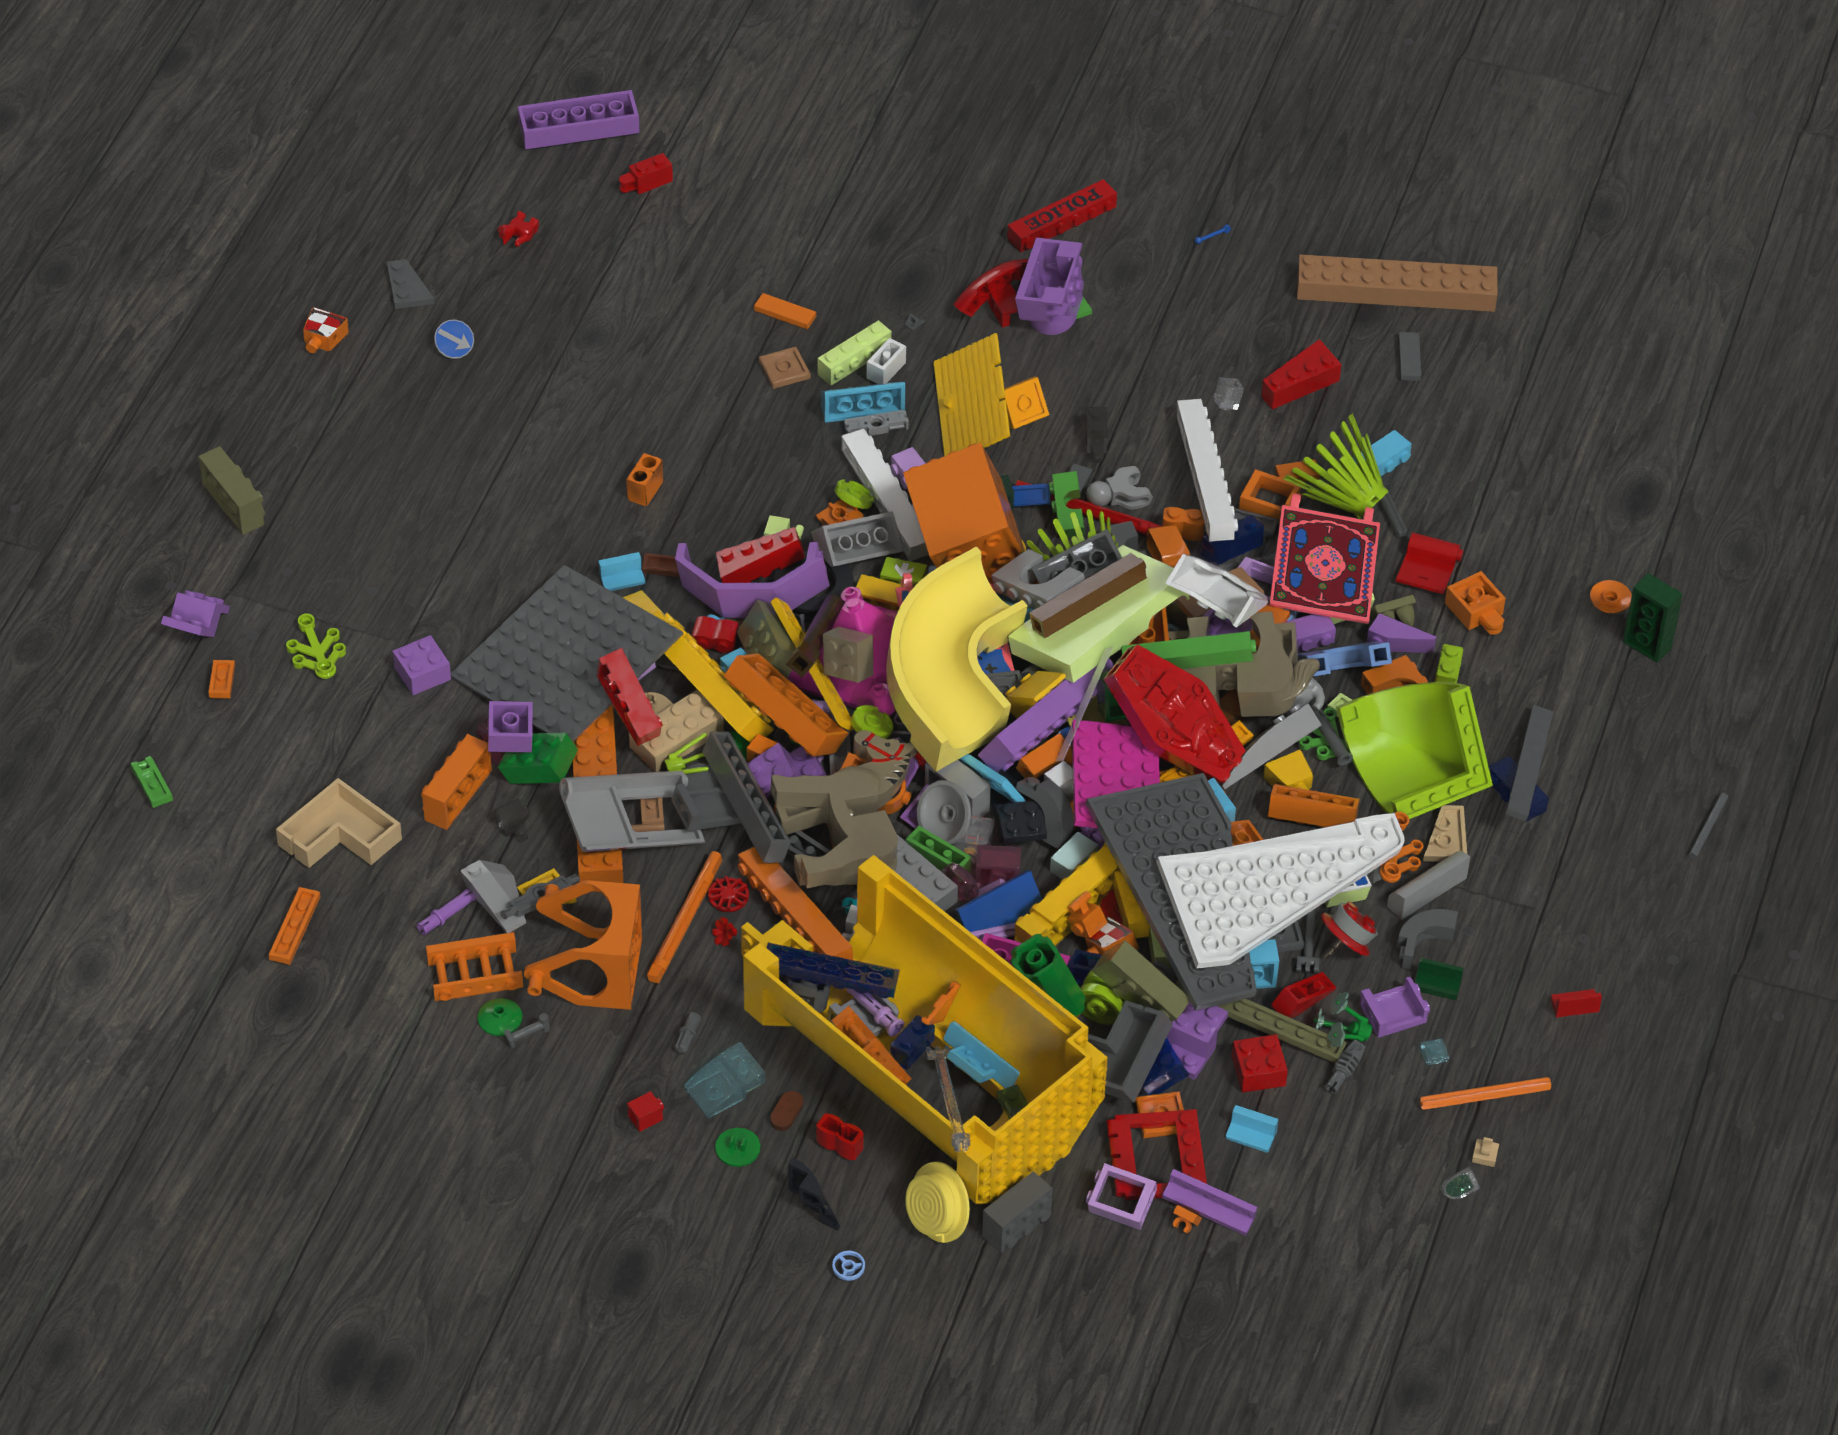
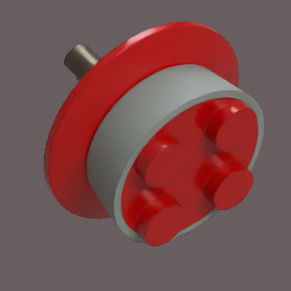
(1349, 928)

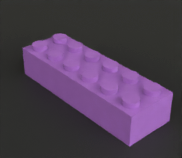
(578, 119)

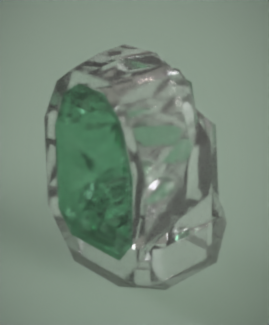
(1460, 1184)

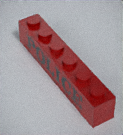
(1062, 215)

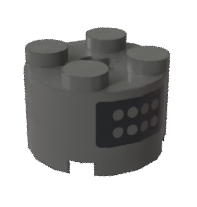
(814, 994)

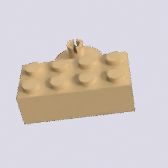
(681, 725)

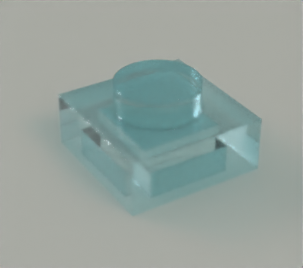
(1434, 1051)

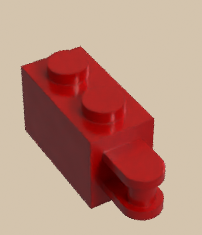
(647, 175)

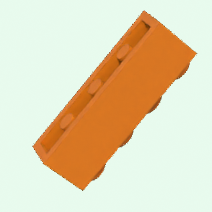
(1311, 807)

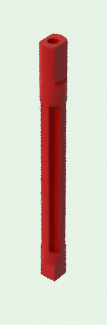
(1141, 526)

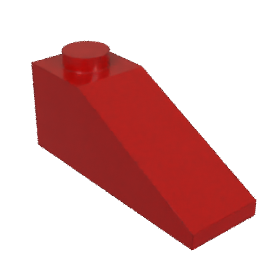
(1303, 995)

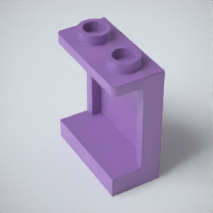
(1395, 1008)

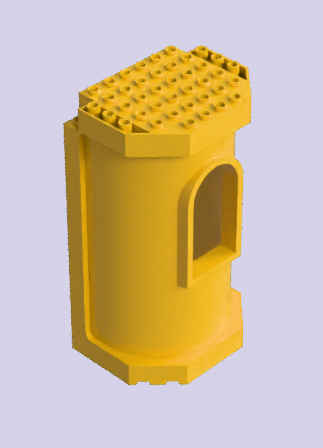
(996, 1004)

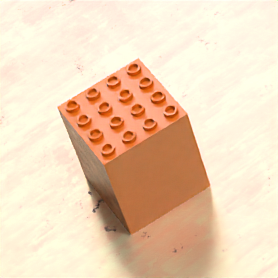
(964, 507)

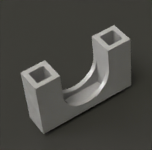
(1016, 578)

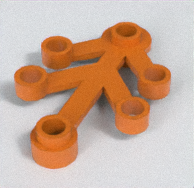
(1390, 870)

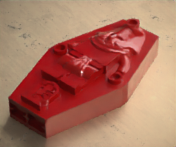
(1174, 714)

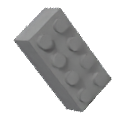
(925, 876)

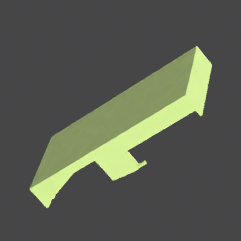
(1114, 624)

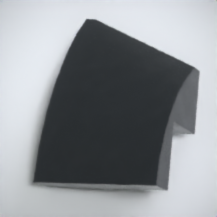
(805, 1184)

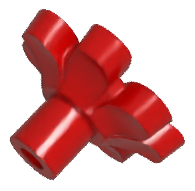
(723, 932)

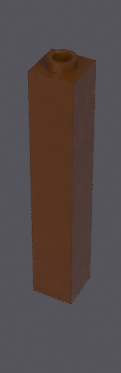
(1088, 595)

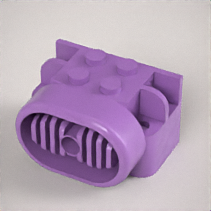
(1051, 286)

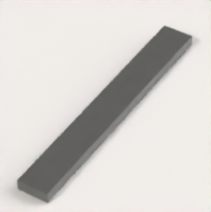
(1529, 763)

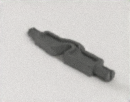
(527, 902)

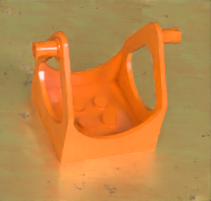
(614, 952)

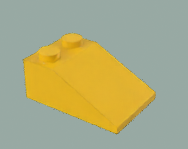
(1032, 690)

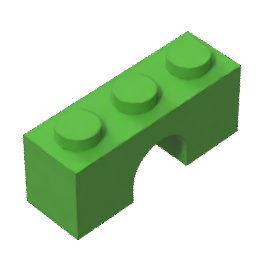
(1066, 488)

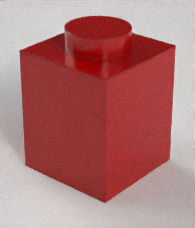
(645, 1111)

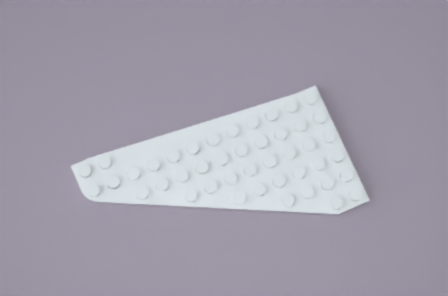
(1253, 890)

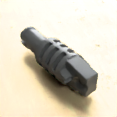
(1345, 1066)

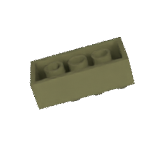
(231, 490)
(765, 634)
(1139, 981)

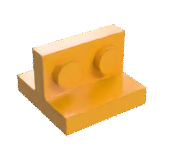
(1025, 402)

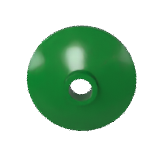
(495, 1023)

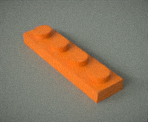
(294, 925)

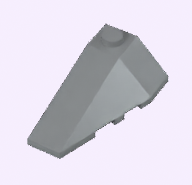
(494, 890)

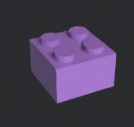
(421, 665)
(510, 726)

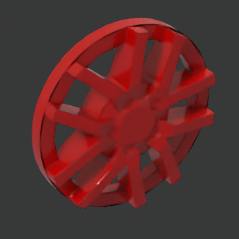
(728, 894)

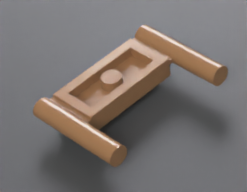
(651, 815)

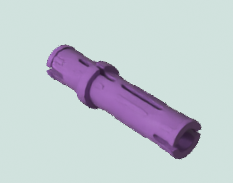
(438, 917)

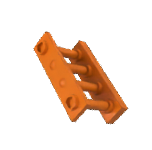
(470, 949)
(858, 1032)

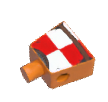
(324, 330)
(1109, 936)

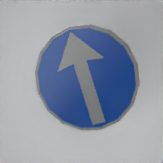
(454, 339)

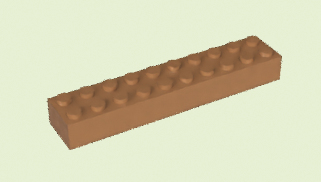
(1397, 283)

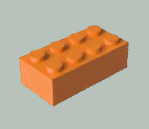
(456, 781)

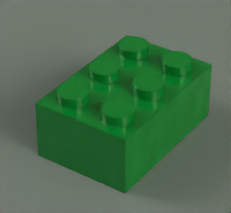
(545, 764)

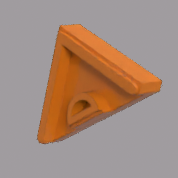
(942, 1005)

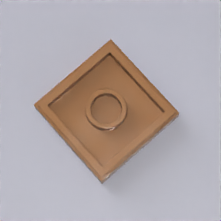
(784, 367)

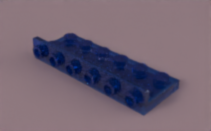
(835, 971)

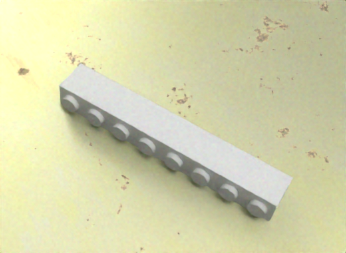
(885, 488)

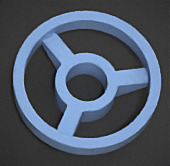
(846, 1272)

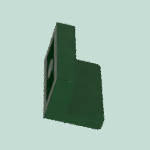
(1439, 979)

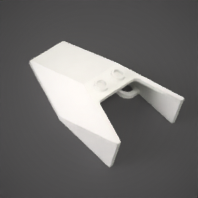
(1216, 589)

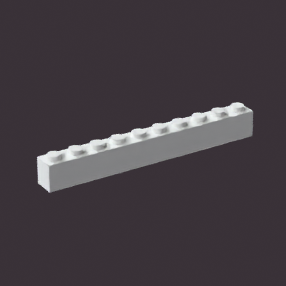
(1206, 470)

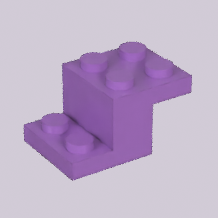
(196, 613)
(781, 762)
(1196, 1036)

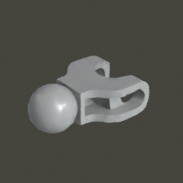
(1120, 490)

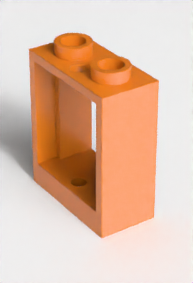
(1269, 482)

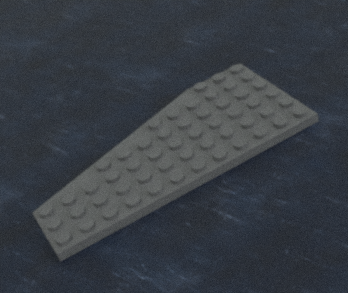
(1167, 821)

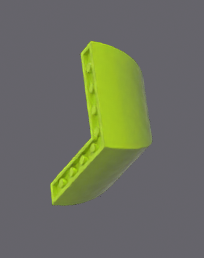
(1416, 745)

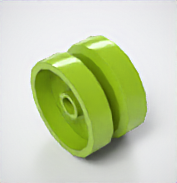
(1101, 1002)

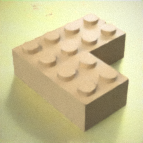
(338, 817)

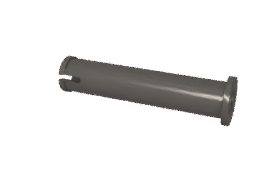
(1333, 740)

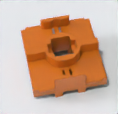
(834, 512)

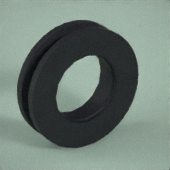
(840, 576)

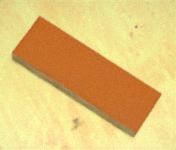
(785, 311)

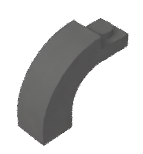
(1055, 806)
(1424, 926)

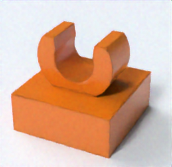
(1187, 1217)

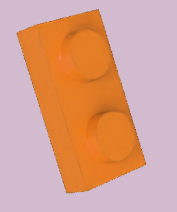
(222, 679)

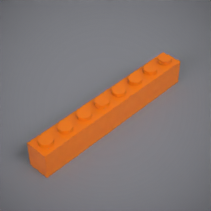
(793, 905)

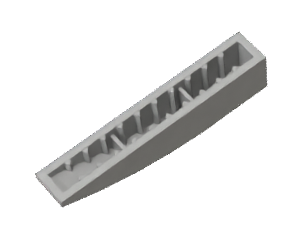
(1275, 740)

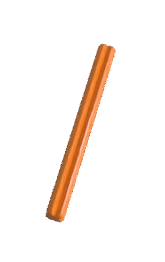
(1485, 1093)

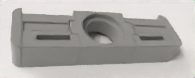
(889, 421)

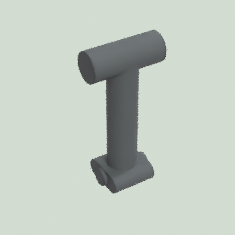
(542, 1024)

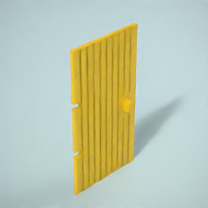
(970, 396)

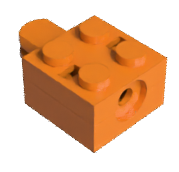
(1477, 603)

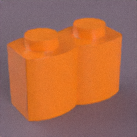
(1189, 522)

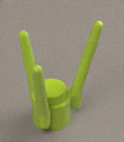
(676, 763)

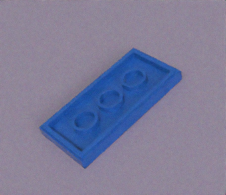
(1000, 905)

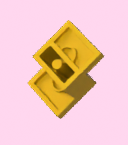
(779, 934)

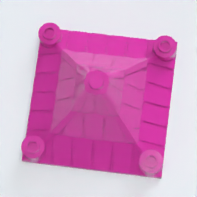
(869, 619)

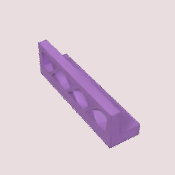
(1210, 1202)

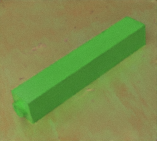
(1204, 650)

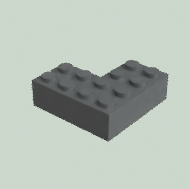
(1132, 1048)

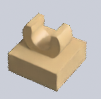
(1485, 1152)

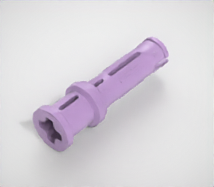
(881, 1014)

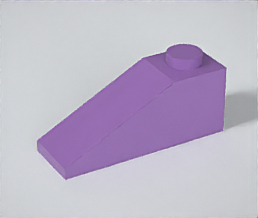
(1400, 636)

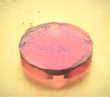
(966, 884)

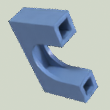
(1363, 654)

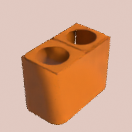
(636, 489)
(1166, 544)

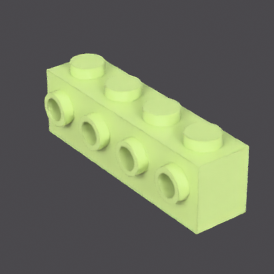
(852, 353)

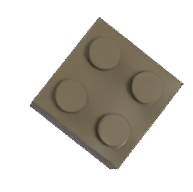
(848, 654)

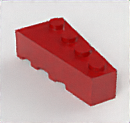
(1301, 376)
(759, 556)
(628, 697)

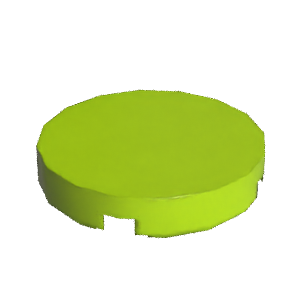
(854, 494)
(872, 720)

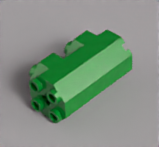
(1045, 967)

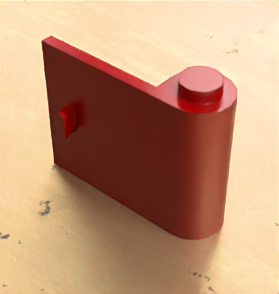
(1429, 563)

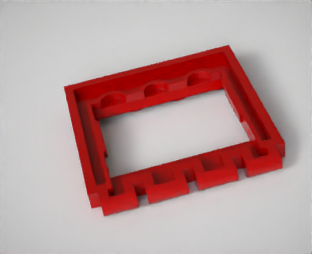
(1122, 1147)

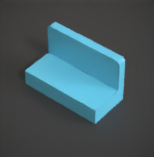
(621, 572)
(1252, 1129)

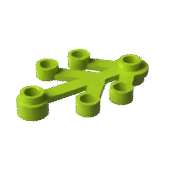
(324, 667)

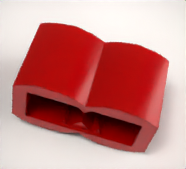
(715, 634)
(839, 1136)

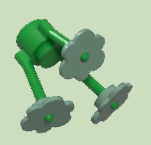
(1358, 1030)

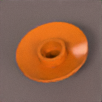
(1610, 596)

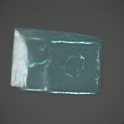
(725, 1080)

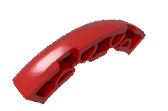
(993, 279)

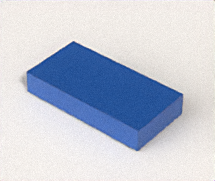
(1032, 495)

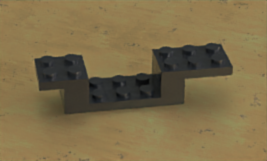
(1016, 820)

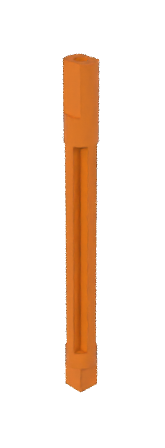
(684, 917)

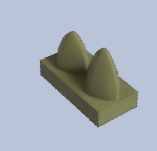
(1402, 607)

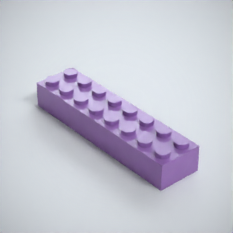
(1038, 722)

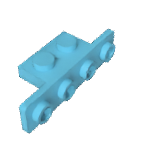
(977, 1058)

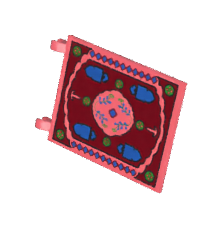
(1325, 563)

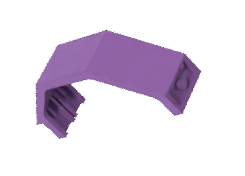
(737, 599)

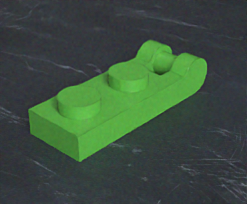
(151, 781)

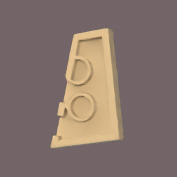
(1448, 834)

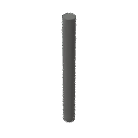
(1708, 825)

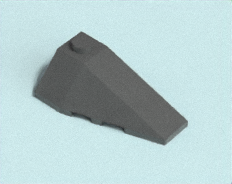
(1085, 557)

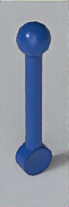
(1198, 240)

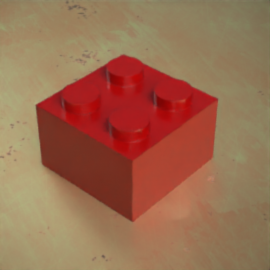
(1259, 1063)

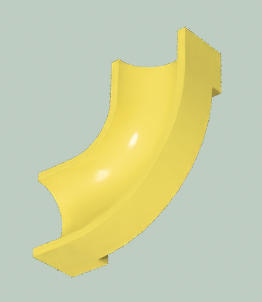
(935, 663)

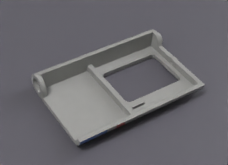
(601, 819)

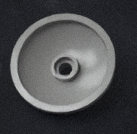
(944, 811)

